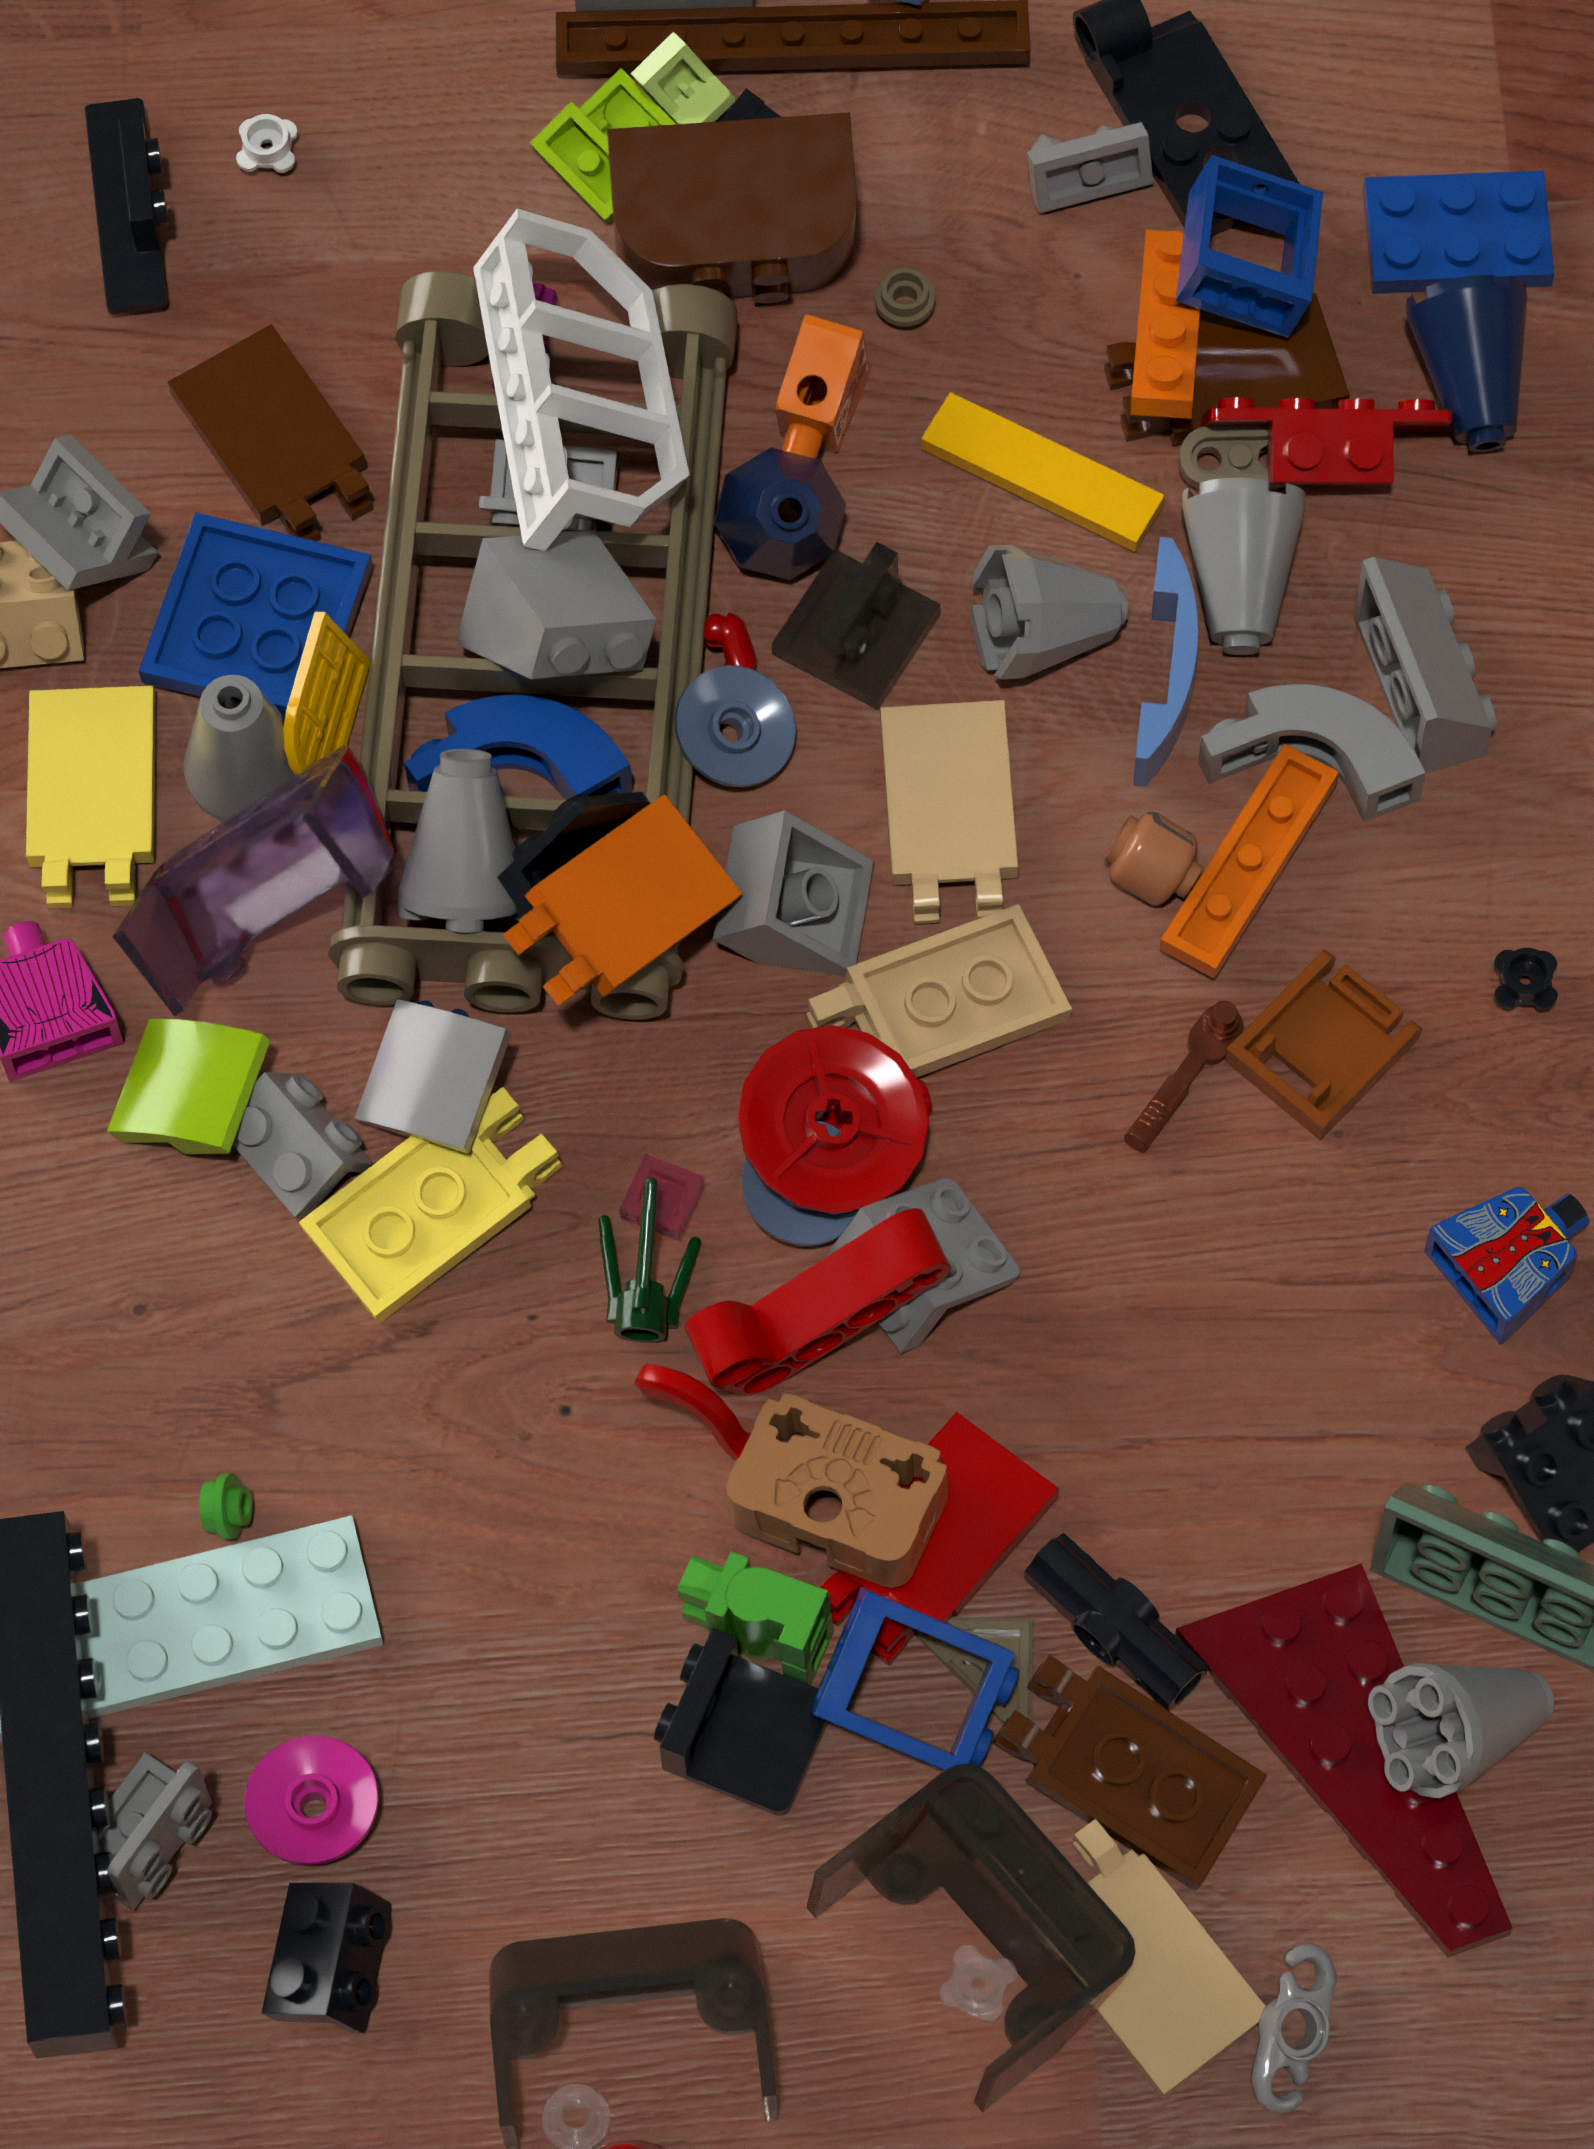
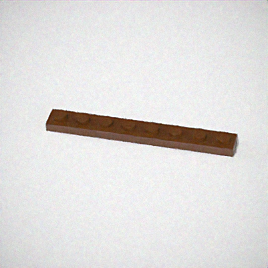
(799, 36)

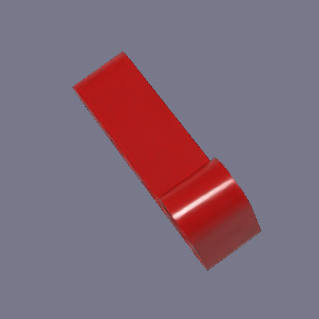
(819, 1309)

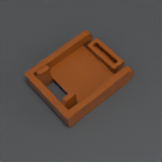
(1327, 1037)

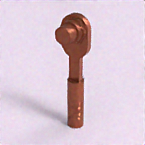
(1207, 1045)

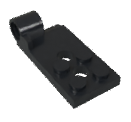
(1172, 73)

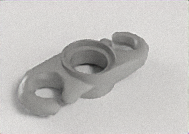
(1272, 2049)

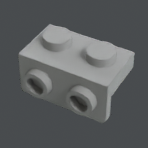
(296, 1141)

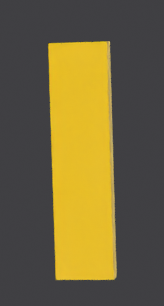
(1042, 472)

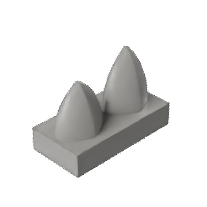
(1088, 166)

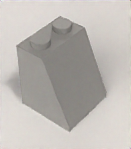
(555, 609)

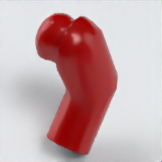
(731, 635)

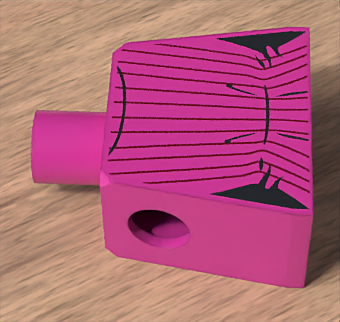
(49, 1005)

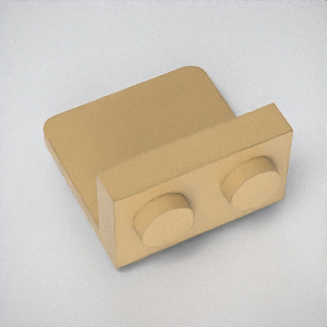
(36, 613)

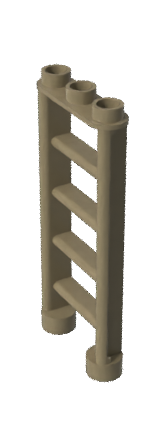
(444, 327)

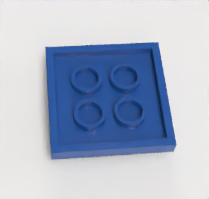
(247, 605)

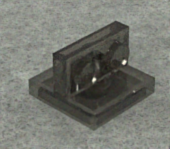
(857, 626)

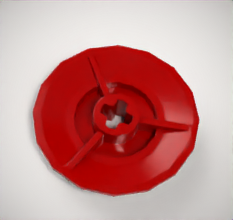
(866, 1089)

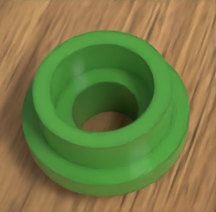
(225, 1506)

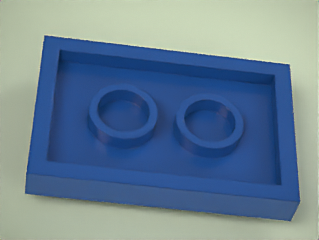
(1456, 228)

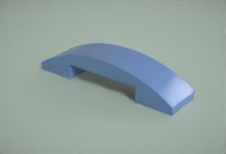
(1163, 723)

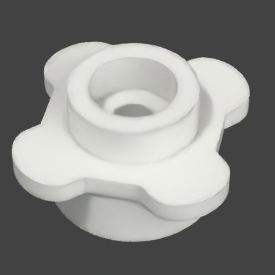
(264, 130)

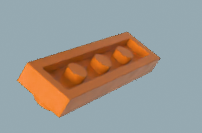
(1164, 334)
(1249, 861)

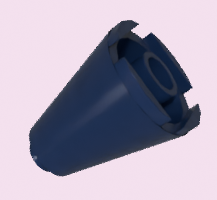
(1474, 353)

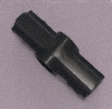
(1115, 1621)

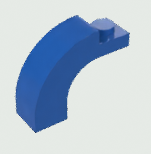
(530, 737)

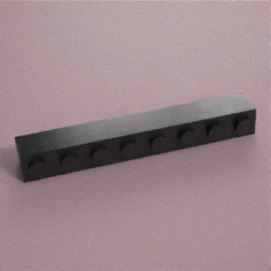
(53, 1791)

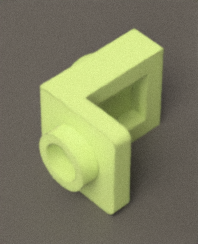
(683, 83)

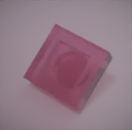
(676, 1196)

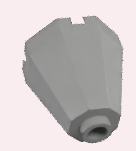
(1040, 610)

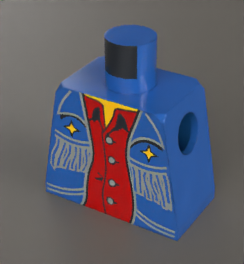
(1508, 1255)

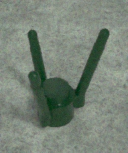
(642, 1309)

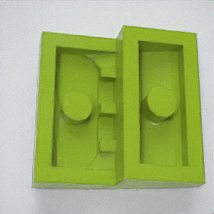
(578, 140)
(189, 1085)

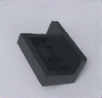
(327, 1955)

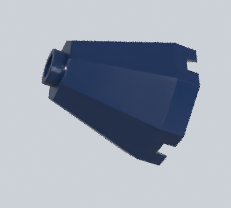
(750, 517)

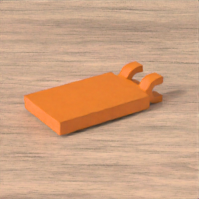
(625, 901)

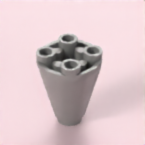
(460, 847)
(1454, 1722)

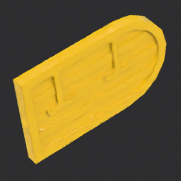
(323, 694)

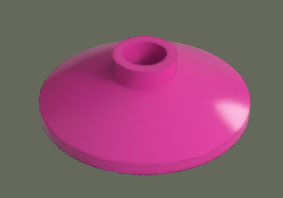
(305, 1772)

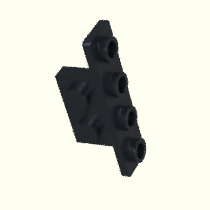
(127, 205)

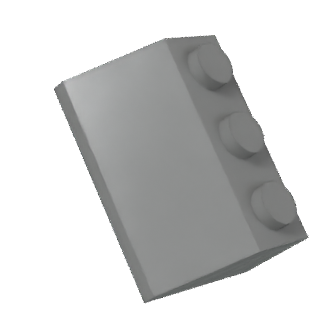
(1422, 664)

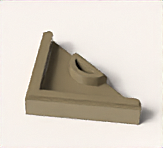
(968, 1667)

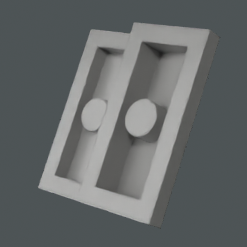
(433, 1075)

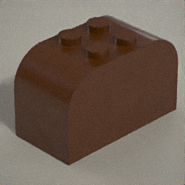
(736, 203)

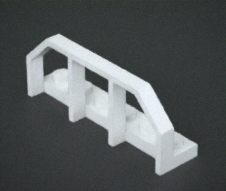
(532, 405)

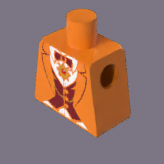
(821, 387)

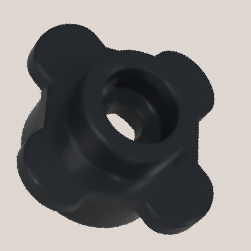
(1525, 962)

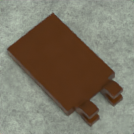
(1242, 363)
(273, 432)
(1133, 1769)

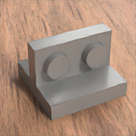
(78, 519)

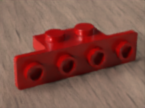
(1330, 445)

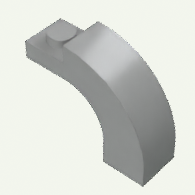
(1328, 726)

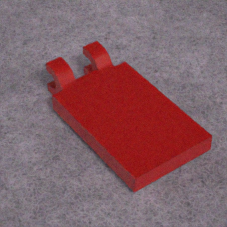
(986, 1515)

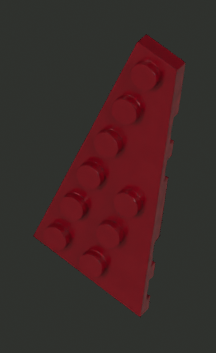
(1304, 1680)

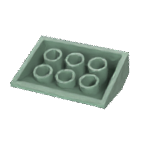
(1488, 1570)

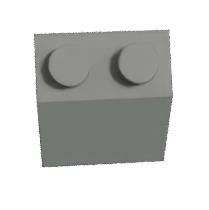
(798, 896)

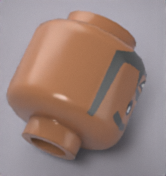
(1153, 858)

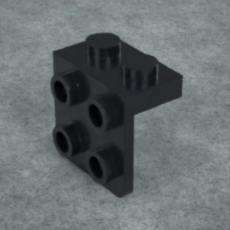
(576, 827)
(1547, 1458)
(739, 1727)

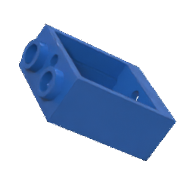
(1236, 286)
(852, 1653)

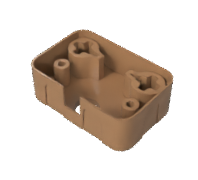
(880, 1523)

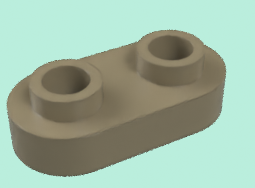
(1234, 447)

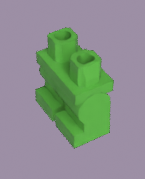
(763, 1609)

